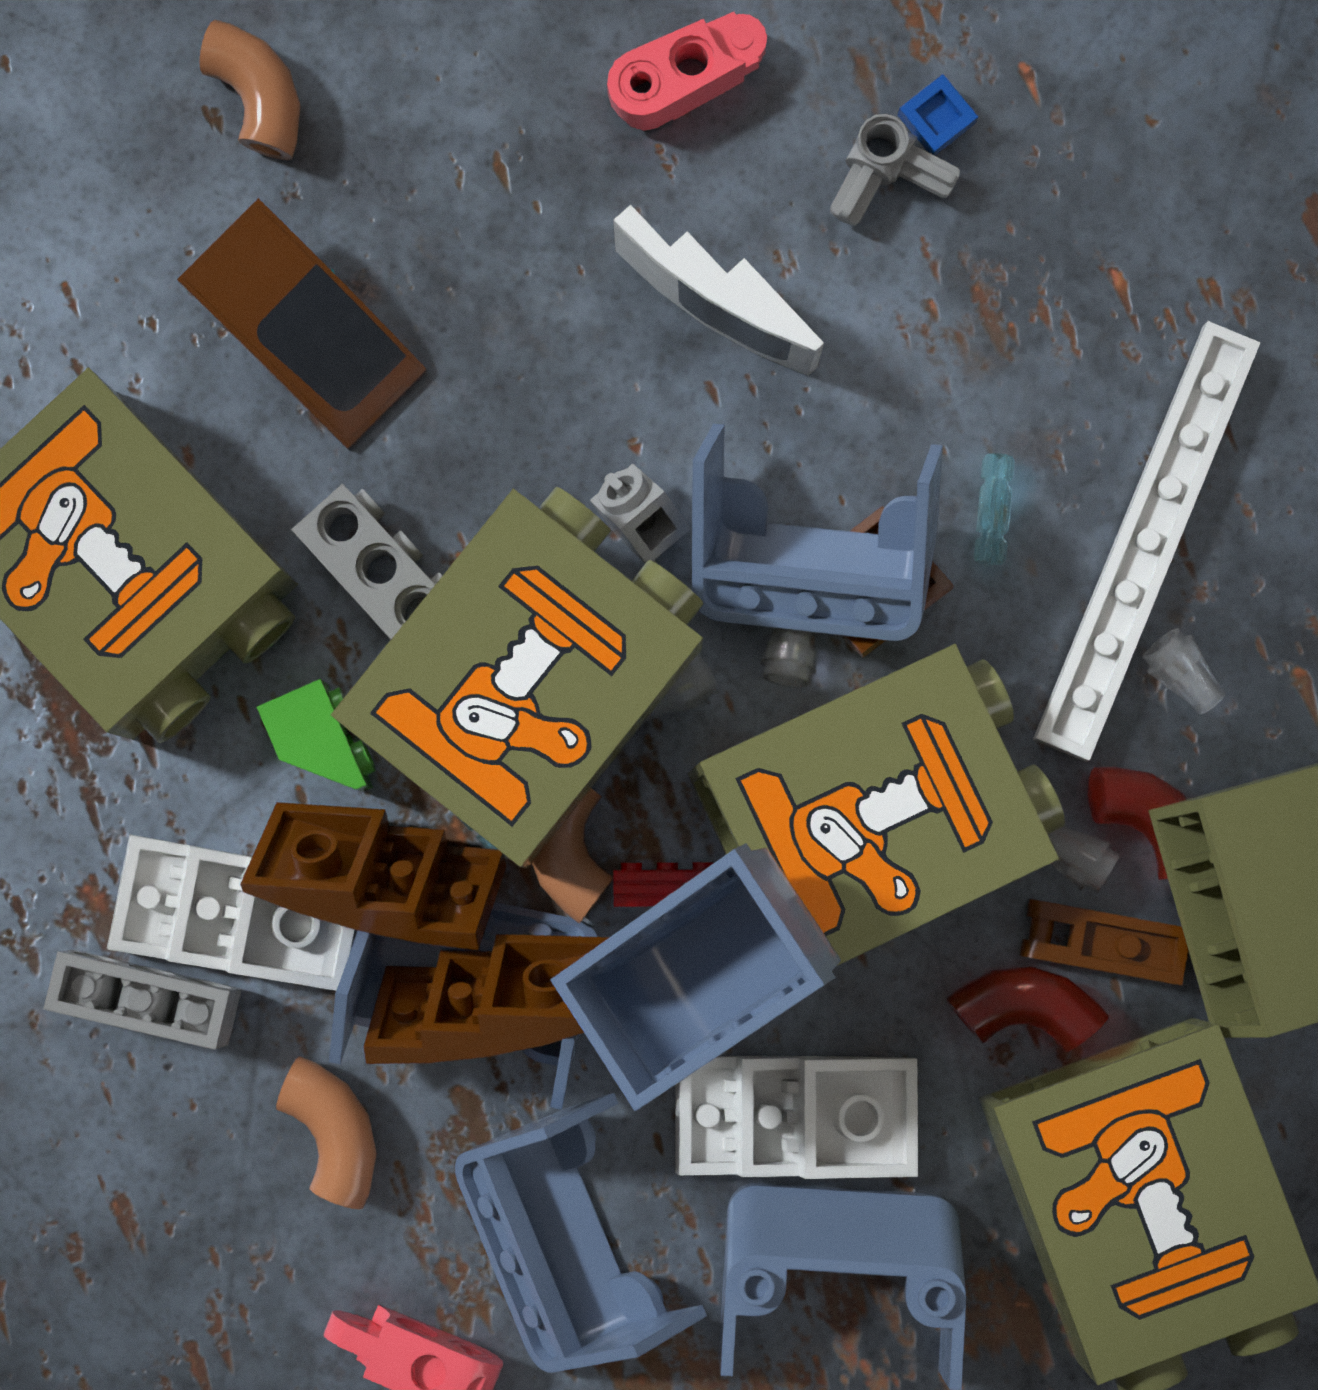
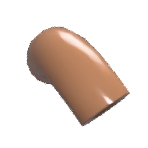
(263, 84)
(567, 868)
(340, 1132)

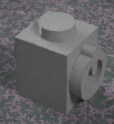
(639, 513)

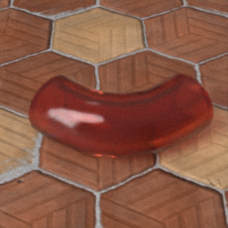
(1126, 796)
(1028, 998)

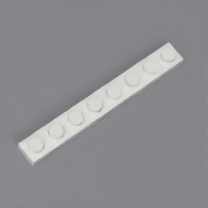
(1146, 541)

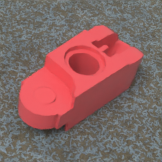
(727, 48)
(412, 1354)

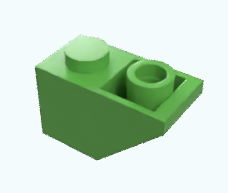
(312, 739)

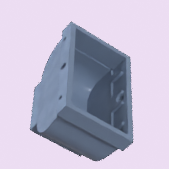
(697, 973)

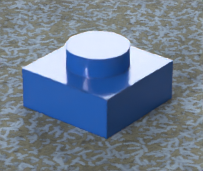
(937, 115)

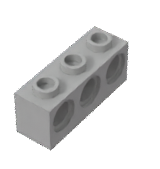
(351, 558)
(142, 999)

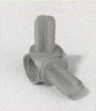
(871, 171)

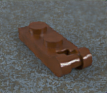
(1107, 942)

